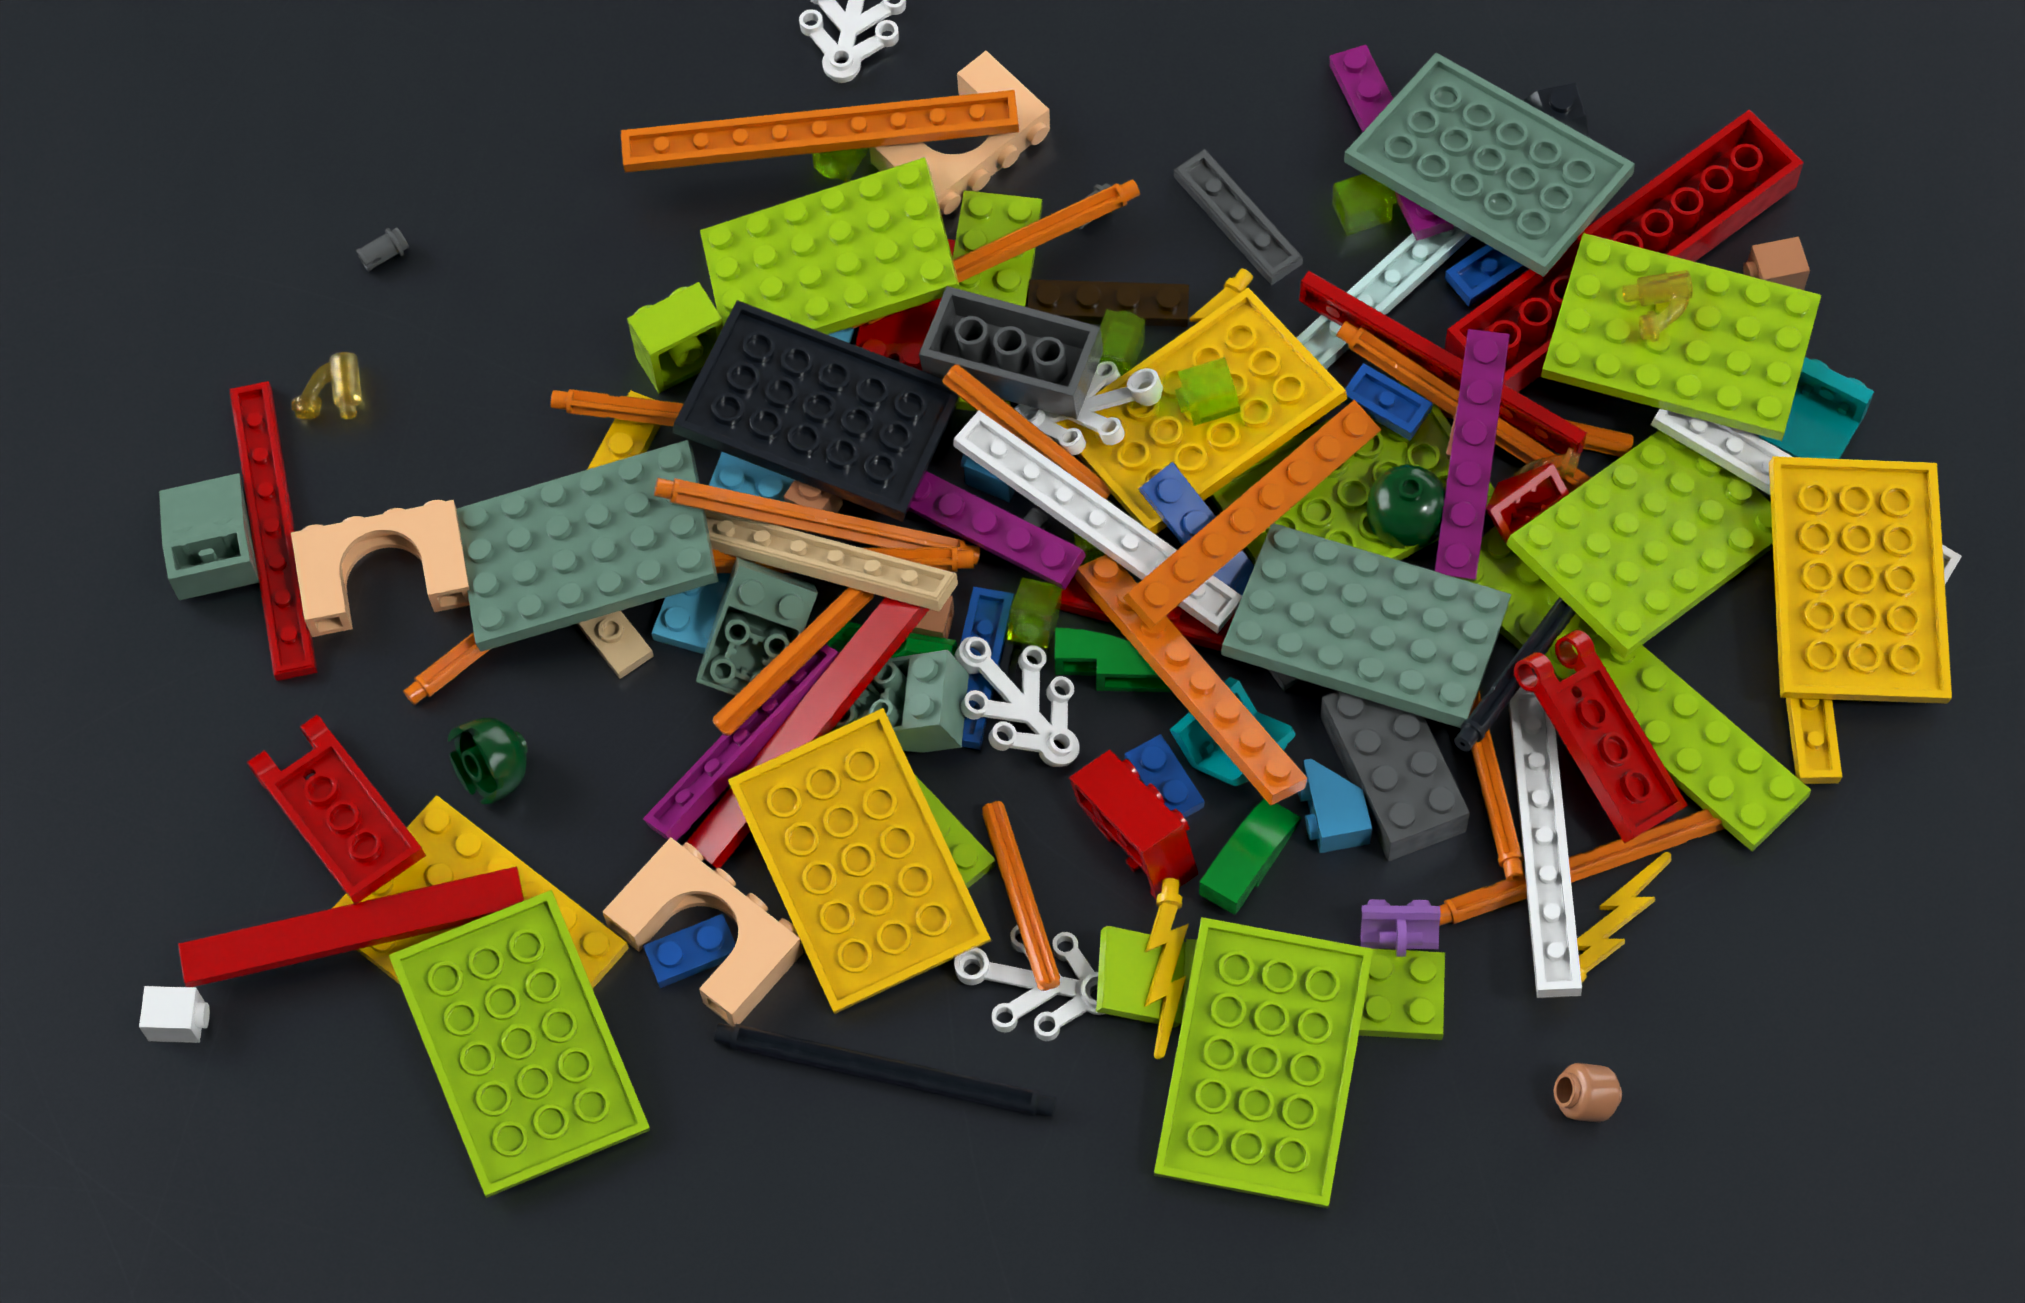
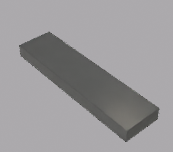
(1238, 217)

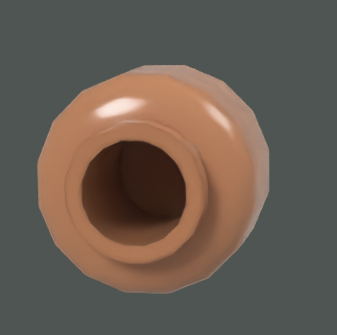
(1587, 1092)

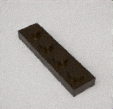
(1088, 300)

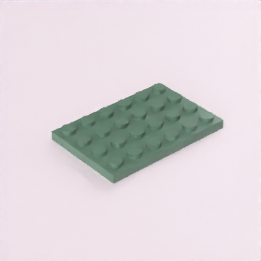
(1489, 163)
(583, 547)
(1366, 625)

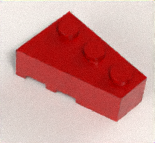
(1135, 819)

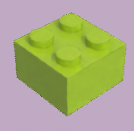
(675, 335)

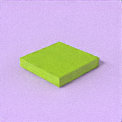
(1127, 976)

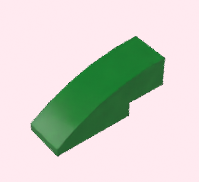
(1108, 658)
(1248, 856)

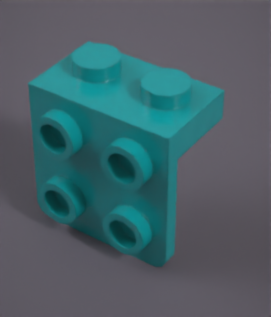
(1823, 413)
(1207, 755)

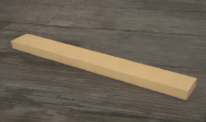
(831, 560)

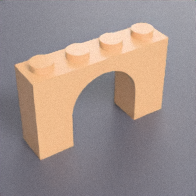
(974, 168)
(329, 553)
(680, 880)

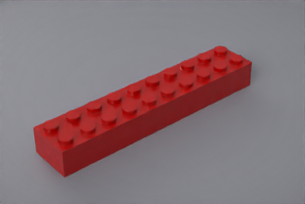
(1675, 214)

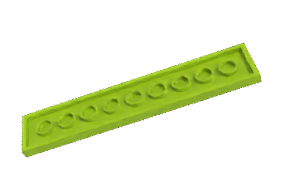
(1693, 739)

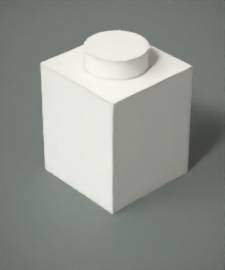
(173, 1014)

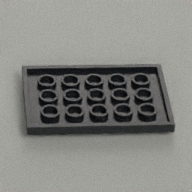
(818, 410)

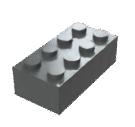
(1014, 350)
(1400, 772)

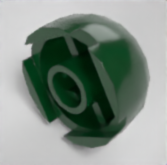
(1406, 506)
(488, 758)

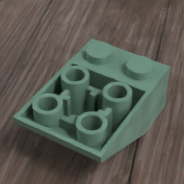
(207, 537)
(753, 624)
(920, 700)

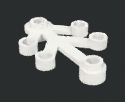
(850, 24)
(1142, 386)
(1020, 706)
(1077, 989)

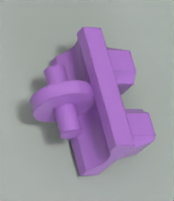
(1400, 926)

